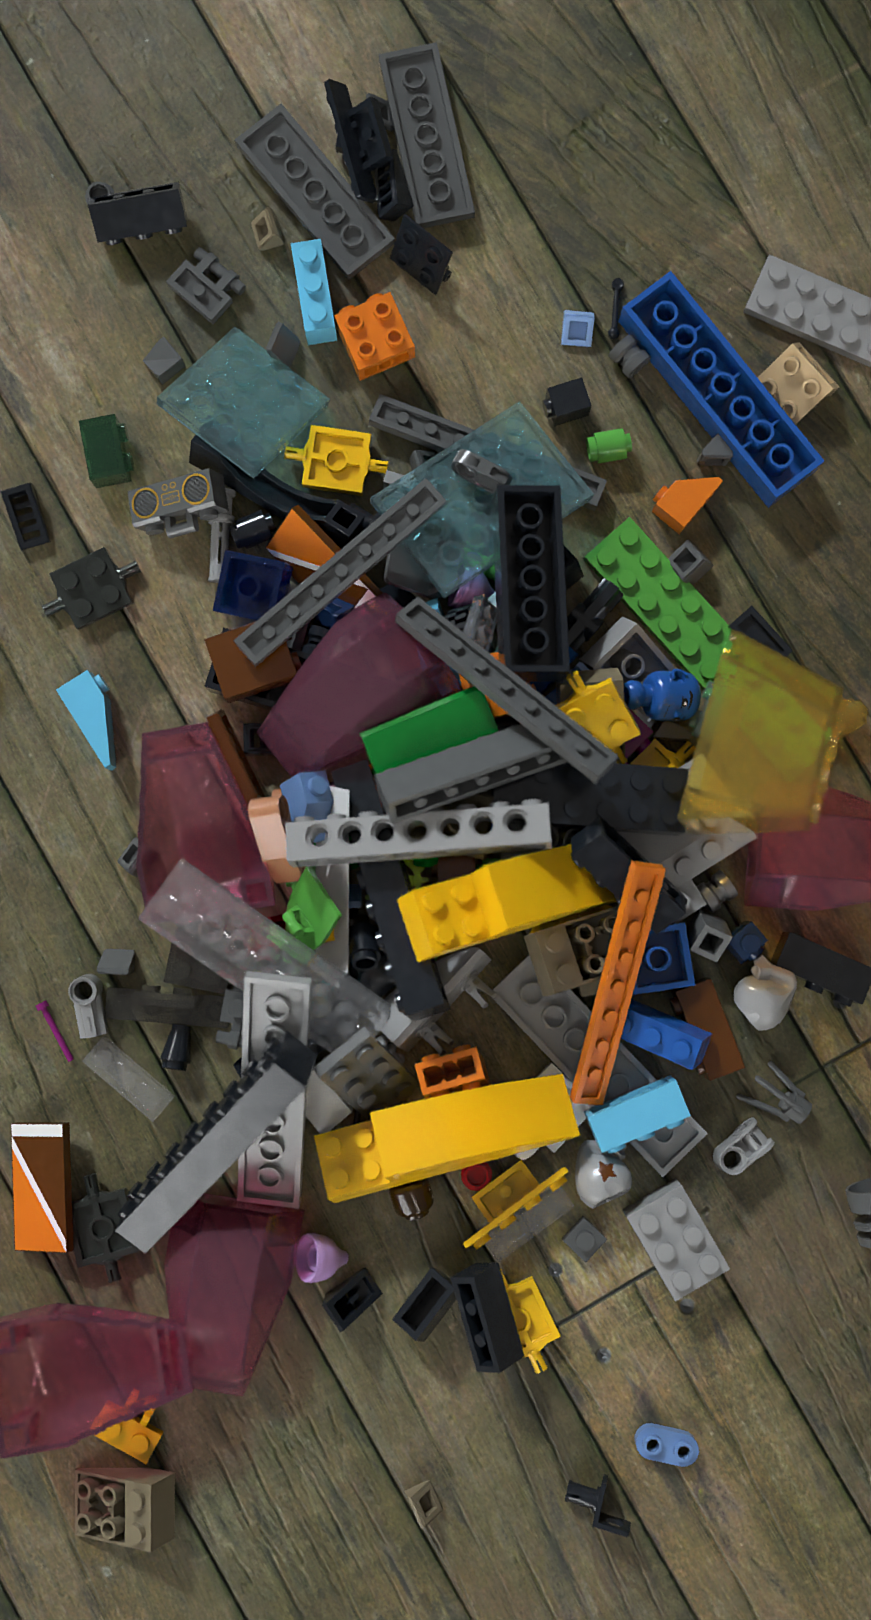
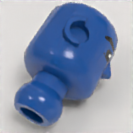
(665, 695)

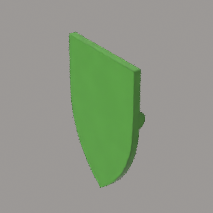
(310, 911)

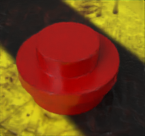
(476, 1176)

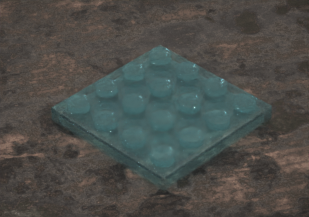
(243, 402)

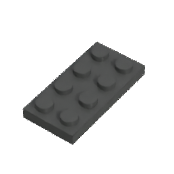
(366, 1074)

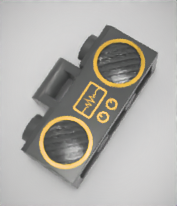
(176, 499)

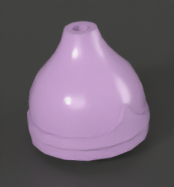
(466, 593)
(318, 1258)

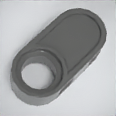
(480, 471)

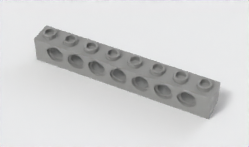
(302, 832)

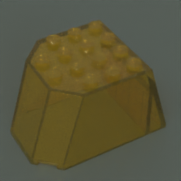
(763, 745)

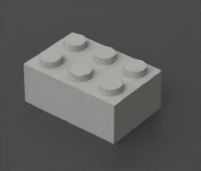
(676, 1239)

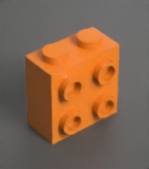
(374, 335)
(453, 1072)

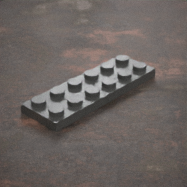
(426, 135)
(314, 191)

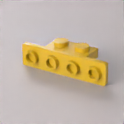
(508, 1195)

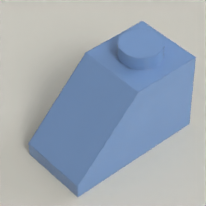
(309, 796)

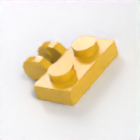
(134, 1436)

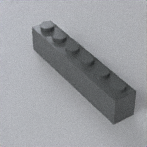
(463, 771)

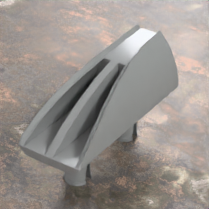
(457, 974)

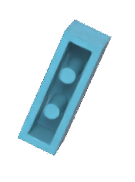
(314, 292)
(637, 1114)

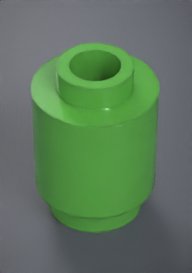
(608, 446)

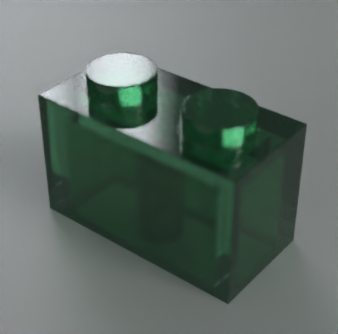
(106, 451)

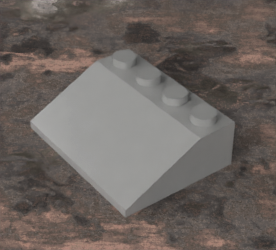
(687, 853)

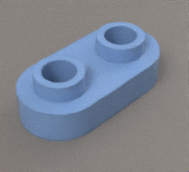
(668, 1444)

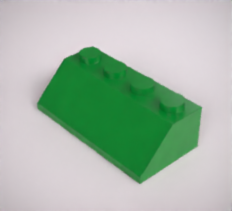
(429, 730)

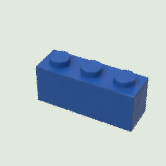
(665, 1035)

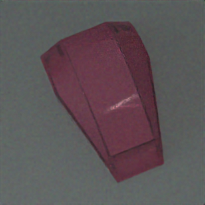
(352, 682)
(196, 814)
(816, 866)
(227, 1282)
(84, 1370)

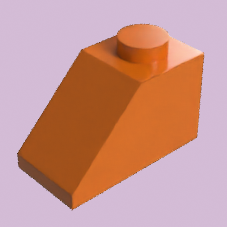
(684, 500)

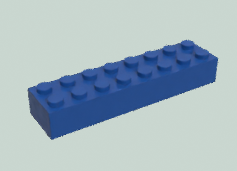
(720, 388)

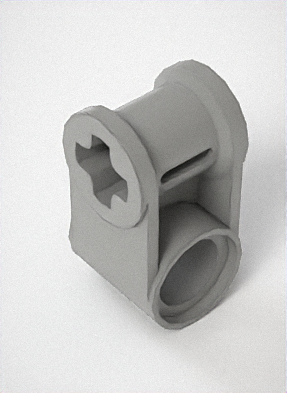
(744, 1146)

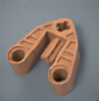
(268, 824)

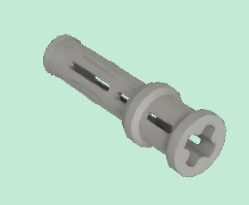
(225, 520)

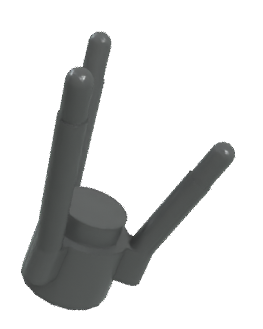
(792, 1105)

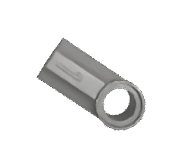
(89, 1010)

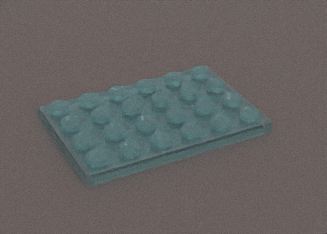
(459, 537)

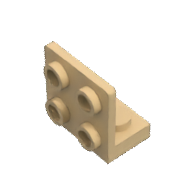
(797, 382)

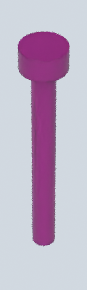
(43, 1007)

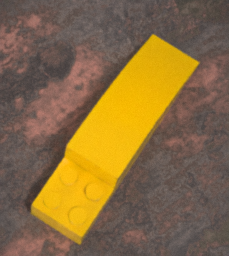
(498, 901)
(444, 1135)

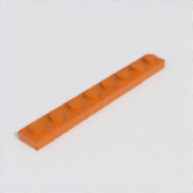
(617, 982)

